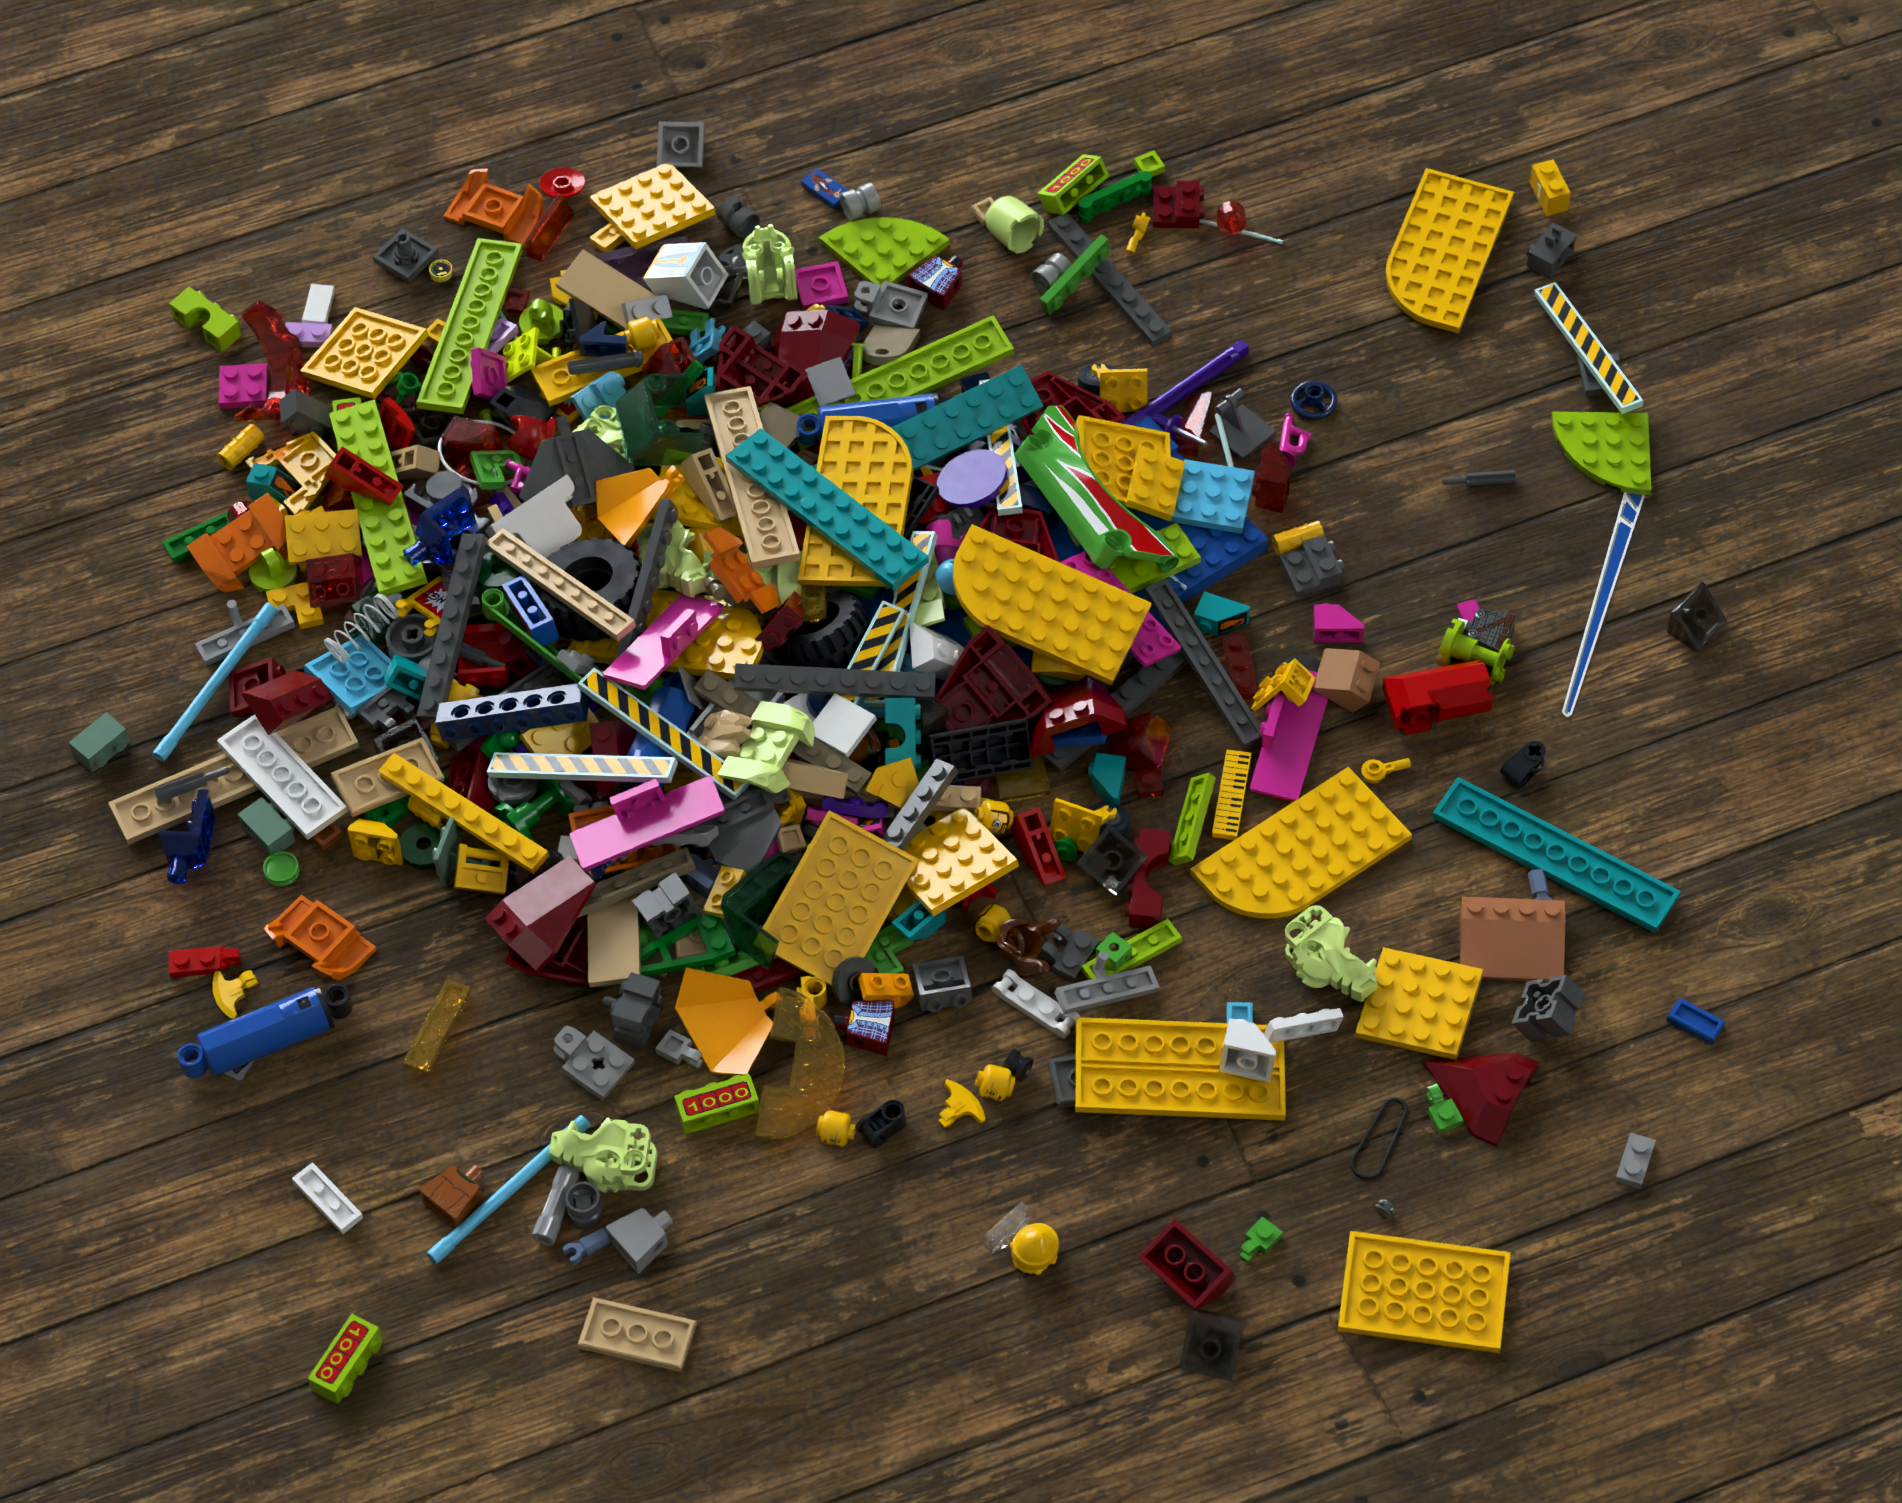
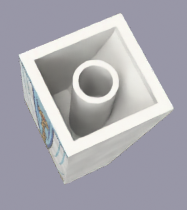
(687, 274)

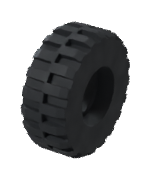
(592, 564)

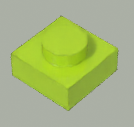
(1149, 162)

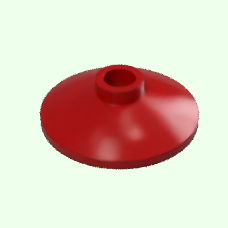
(562, 181)

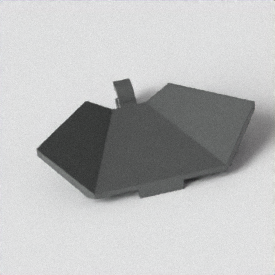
(581, 457)
(746, 828)

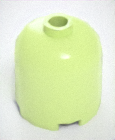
(1014, 223)

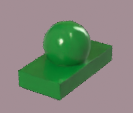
(500, 743)

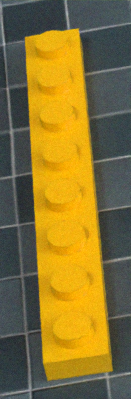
(465, 813)

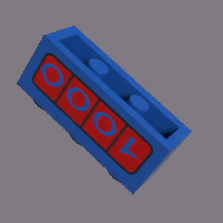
(530, 611)

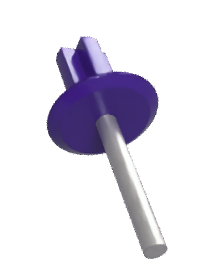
(1173, 426)

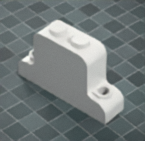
(543, 520)

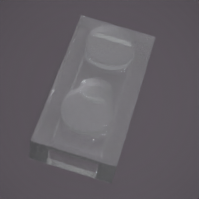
(1003, 1231)

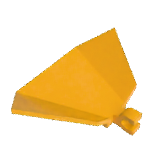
(631, 500)
(724, 1020)

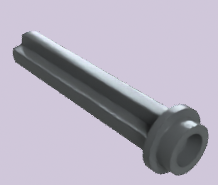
(606, 362)

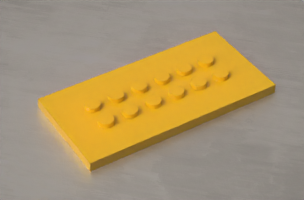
(1168, 1071)

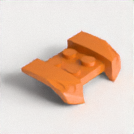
(496, 208)
(240, 544)
(736, 572)
(322, 937)

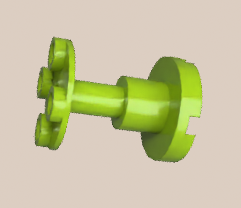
(1466, 648)

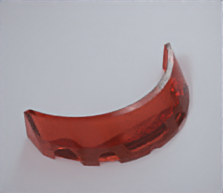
(283, 358)

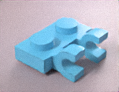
(708, 344)

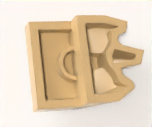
(725, 733)

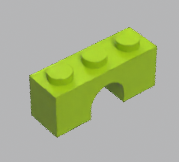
(193, 307)

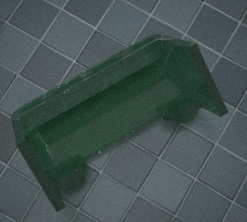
(653, 440)
(752, 901)

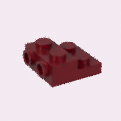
(1178, 205)
(784, 619)
(248, 678)

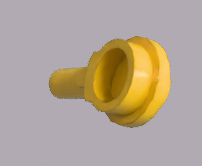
(1140, 224)
(1375, 770)

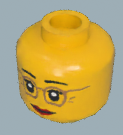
(995, 1082)
(835, 1128)

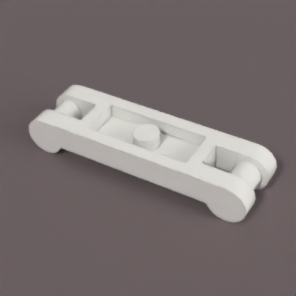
(1034, 1004)

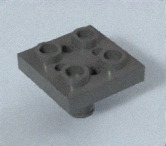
(405, 249)

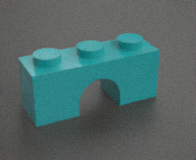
(903, 714)

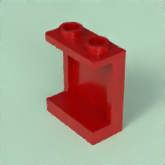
(486, 638)

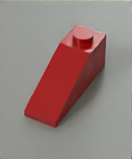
(362, 478)
(1037, 846)

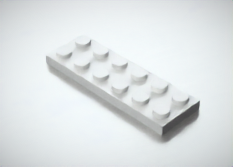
(282, 777)

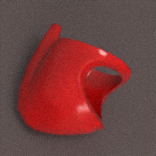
(529, 435)

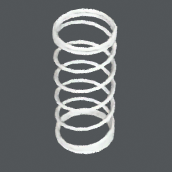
(337, 646)

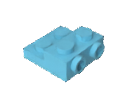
(601, 392)

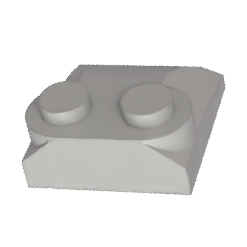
(681, 144)

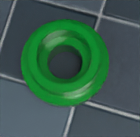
(1066, 849)

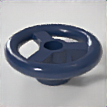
(1313, 397)

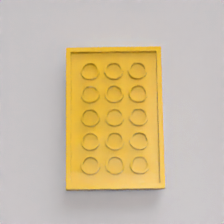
(837, 897)
(1424, 1292)

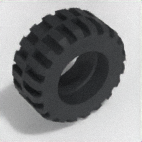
(830, 640)

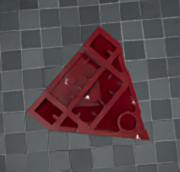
(747, 364)
(1484, 1089)

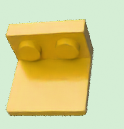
(1291, 679)

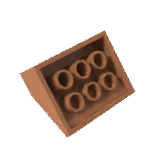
(1513, 937)

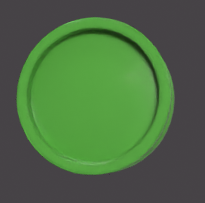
(281, 868)

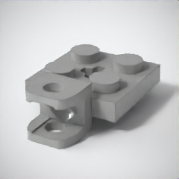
(881, 304)
(580, 1054)

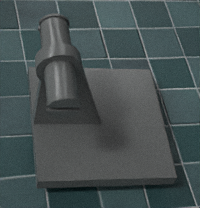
(1242, 427)

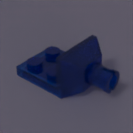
(438, 526)
(190, 848)

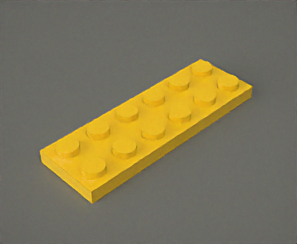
(557, 383)

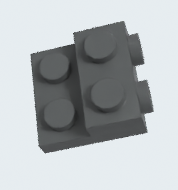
(1312, 566)
(942, 984)

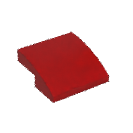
(396, 425)

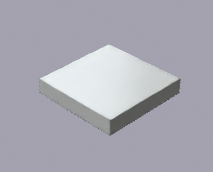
(842, 724)

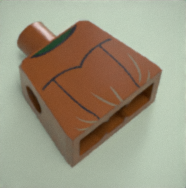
(453, 1194)

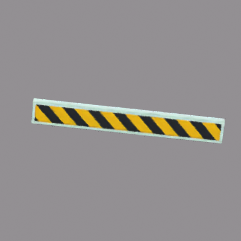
(1588, 348)
(1009, 498)
(908, 598)
(876, 640)
(658, 730)
(582, 767)

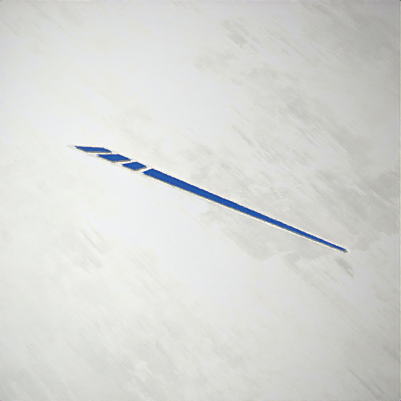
(1615, 555)

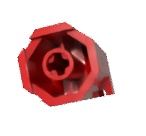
(1437, 694)

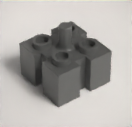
(666, 906)
(1548, 1008)
(636, 1009)

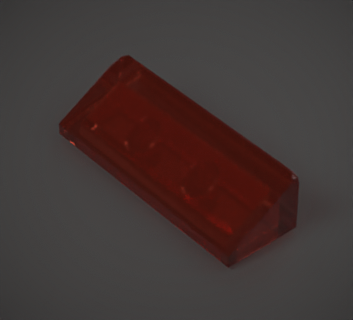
(549, 228)
(1195, 422)

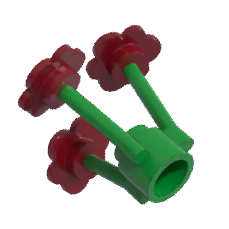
(407, 387)

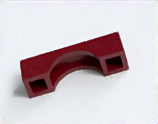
(1146, 904)

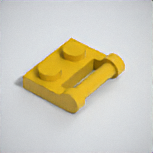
(480, 877)

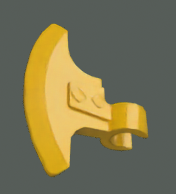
(230, 992)
(960, 1103)

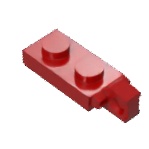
(202, 961)

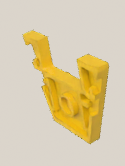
(306, 462)

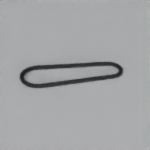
(1391, 1144)

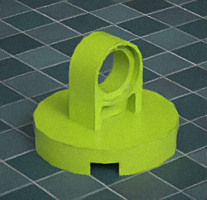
(544, 317)
(272, 572)

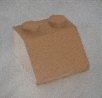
(1346, 677)

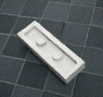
(1303, 1025)
(327, 1198)

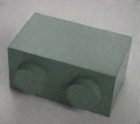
(99, 742)
(267, 827)

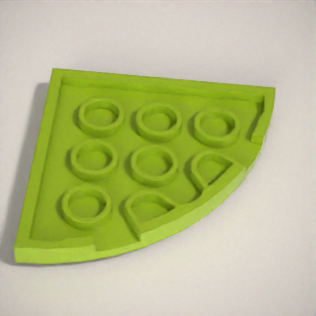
(883, 247)
(1607, 447)

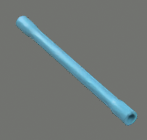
(170, 741)
(448, 1243)

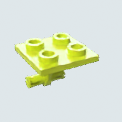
(524, 353)

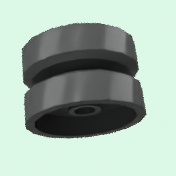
(407, 638)

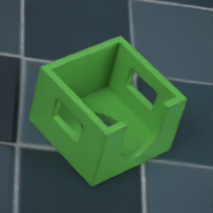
(1118, 957)

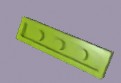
(1192, 819)
(1144, 947)

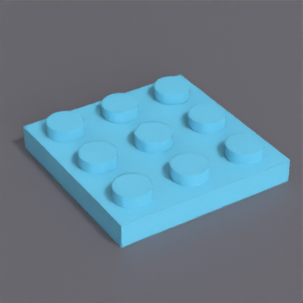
(1213, 496)
(357, 679)

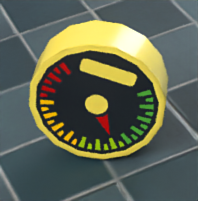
(441, 270)

